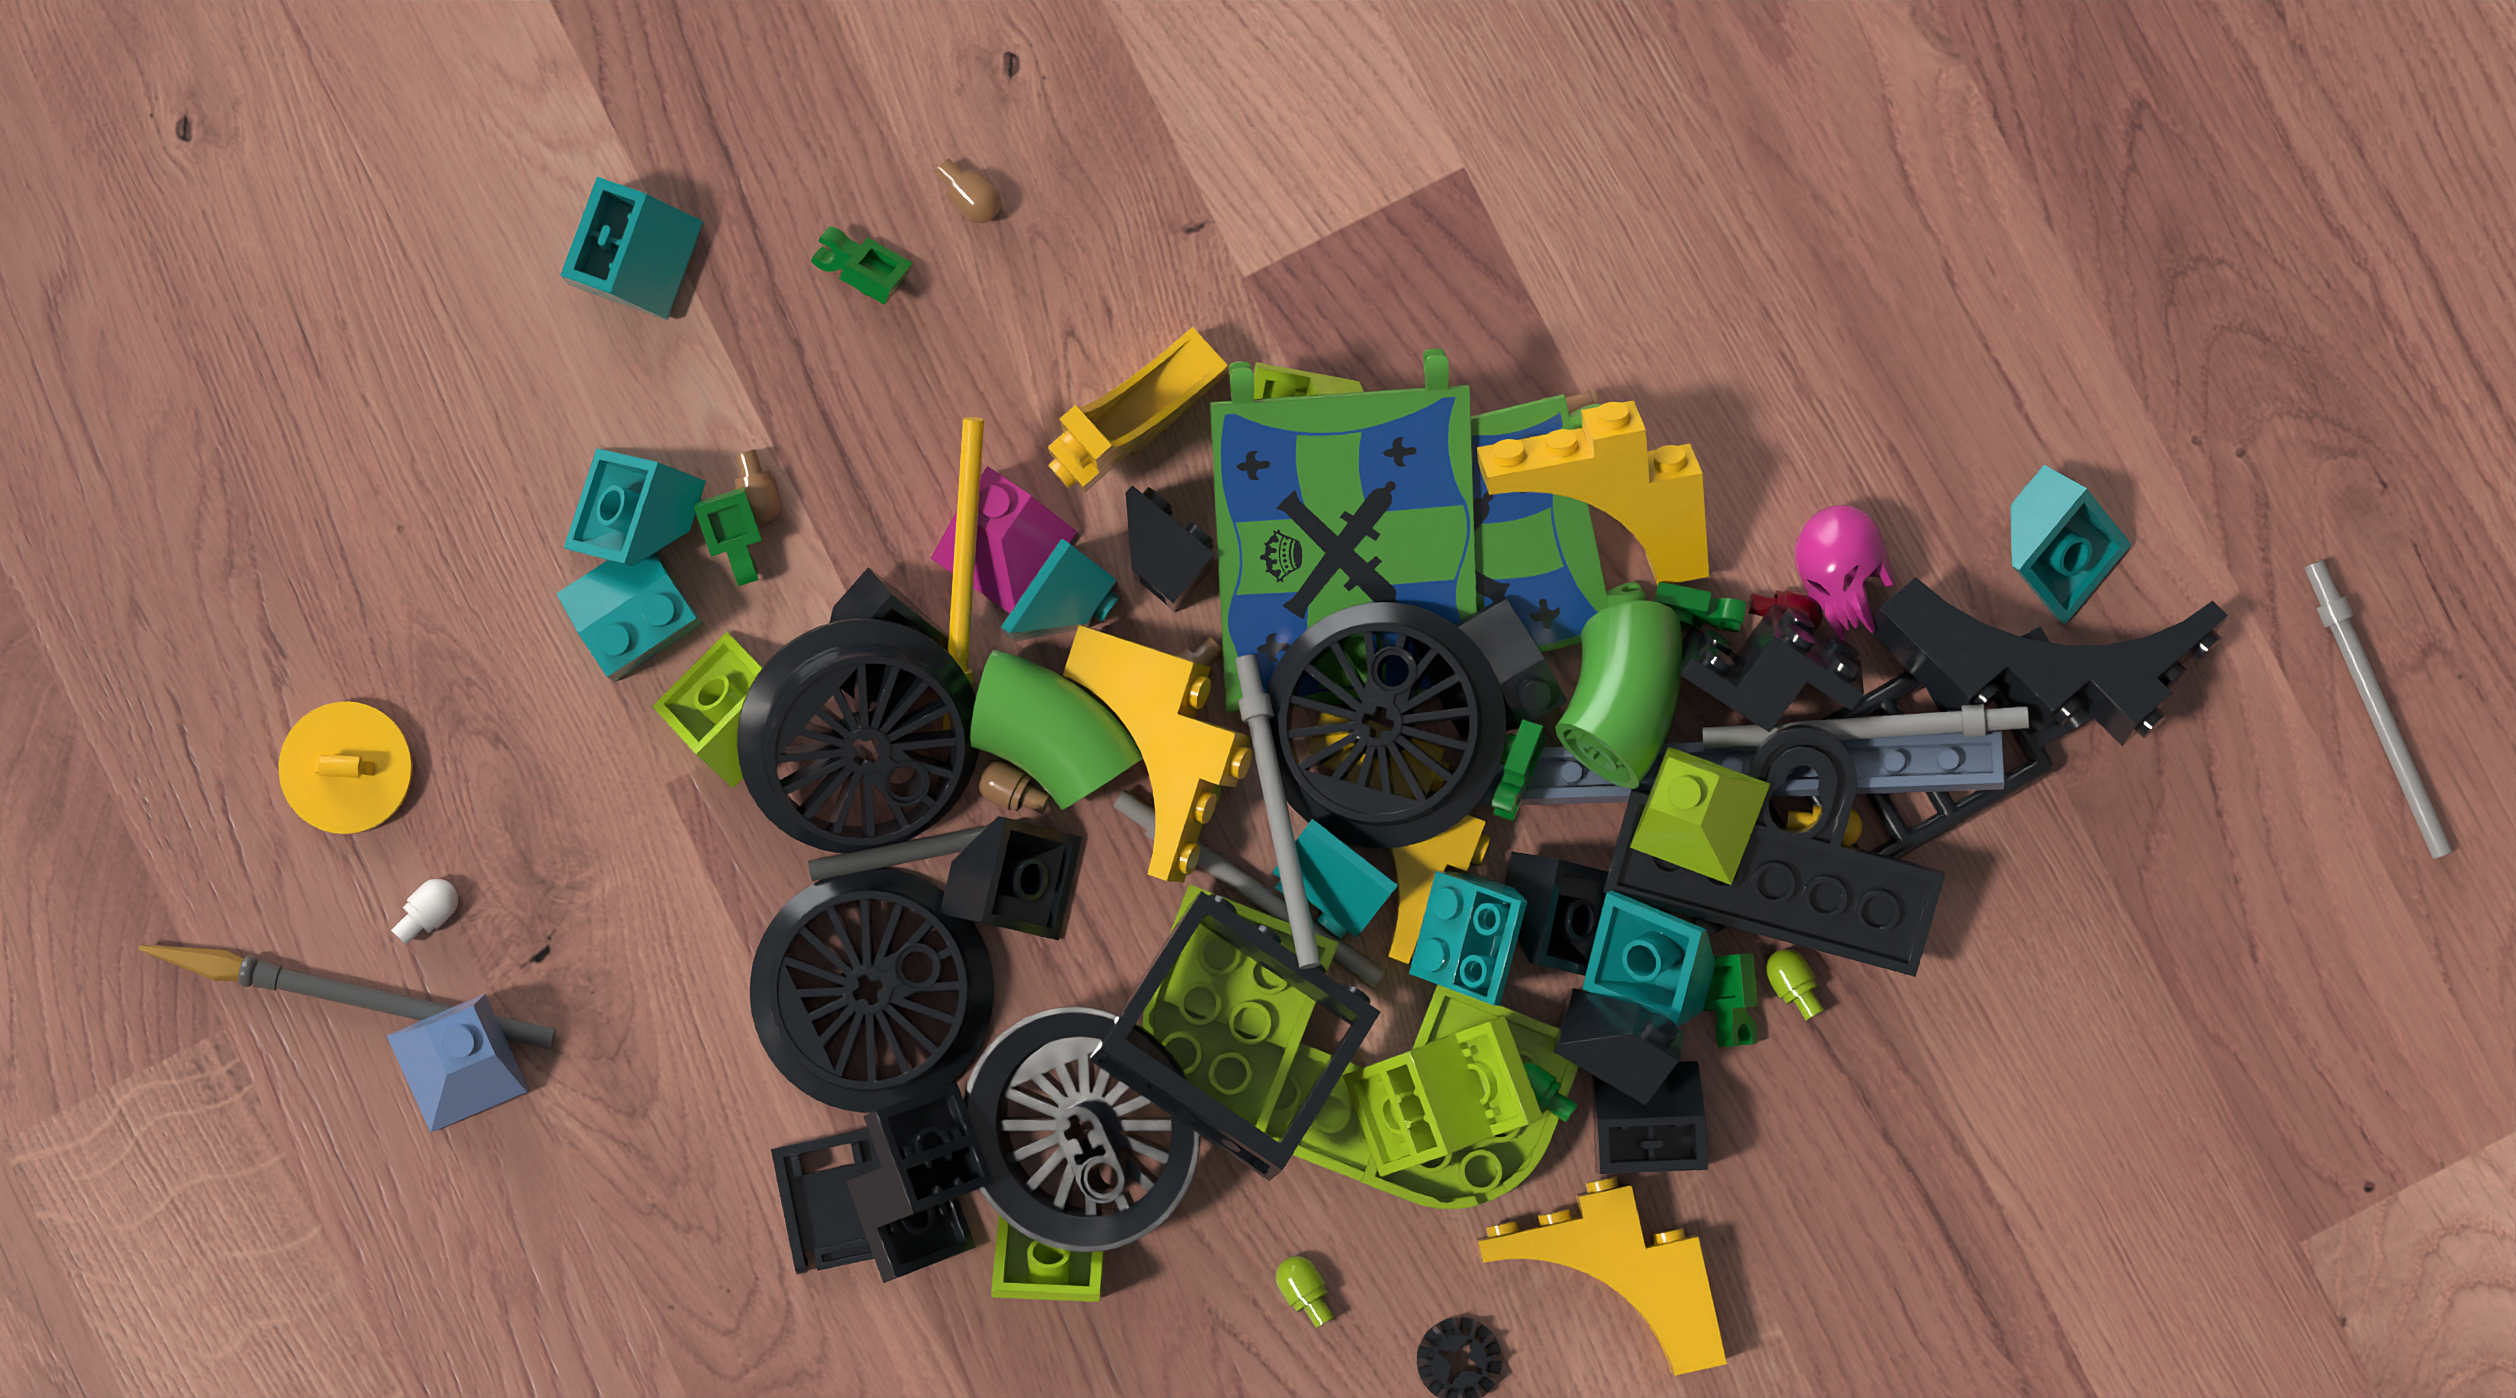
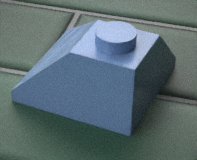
(457, 1063)

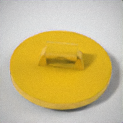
(345, 767)

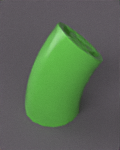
(1624, 691)
(1049, 728)

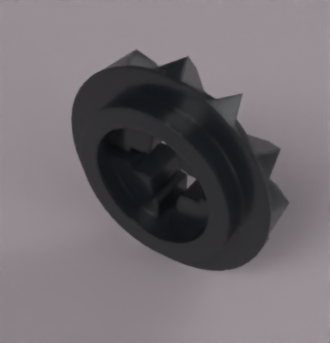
(1451, 1335)

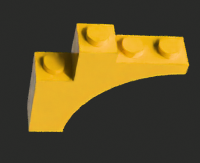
(1134, 412)
(1609, 467)
(1184, 755)
(1414, 863)
(1606, 1241)

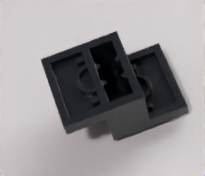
(1772, 666)
(926, 1164)

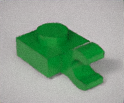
(866, 266)
(729, 528)
(1729, 994)

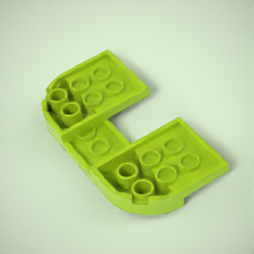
(1240, 1043)

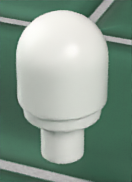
(427, 909)

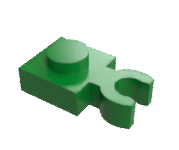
(1698, 607)
(1520, 761)

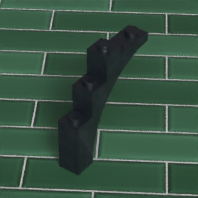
(1974, 663)

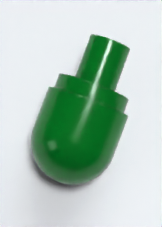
(1547, 1092)

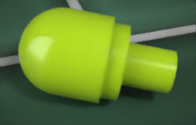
(1793, 981)
(1303, 1288)

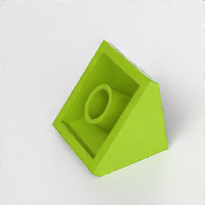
(1042, 1272)

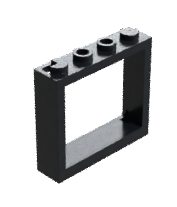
(1190, 1103)

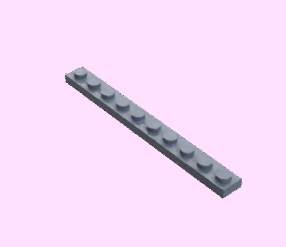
(1881, 766)

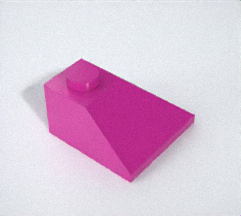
(1011, 543)

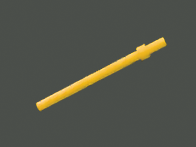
(965, 545)

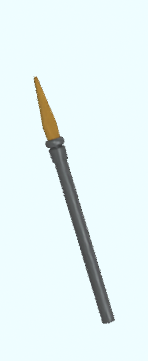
(226, 966)

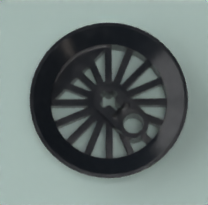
(798, 685)
(1354, 810)
(789, 1028)
(1028, 1052)

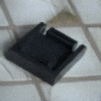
(819, 1204)

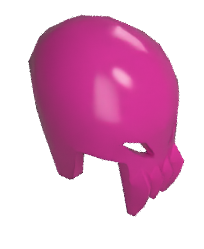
(1839, 549)

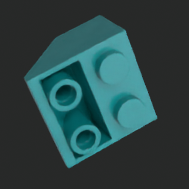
(631, 249)
(1469, 935)

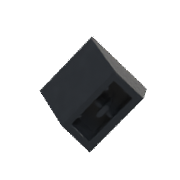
(1163, 553)
(1652, 1136)

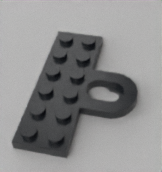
(1798, 881)

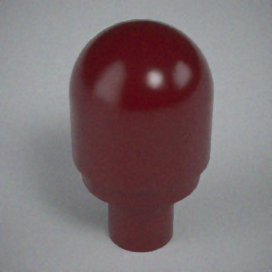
(1760, 604)

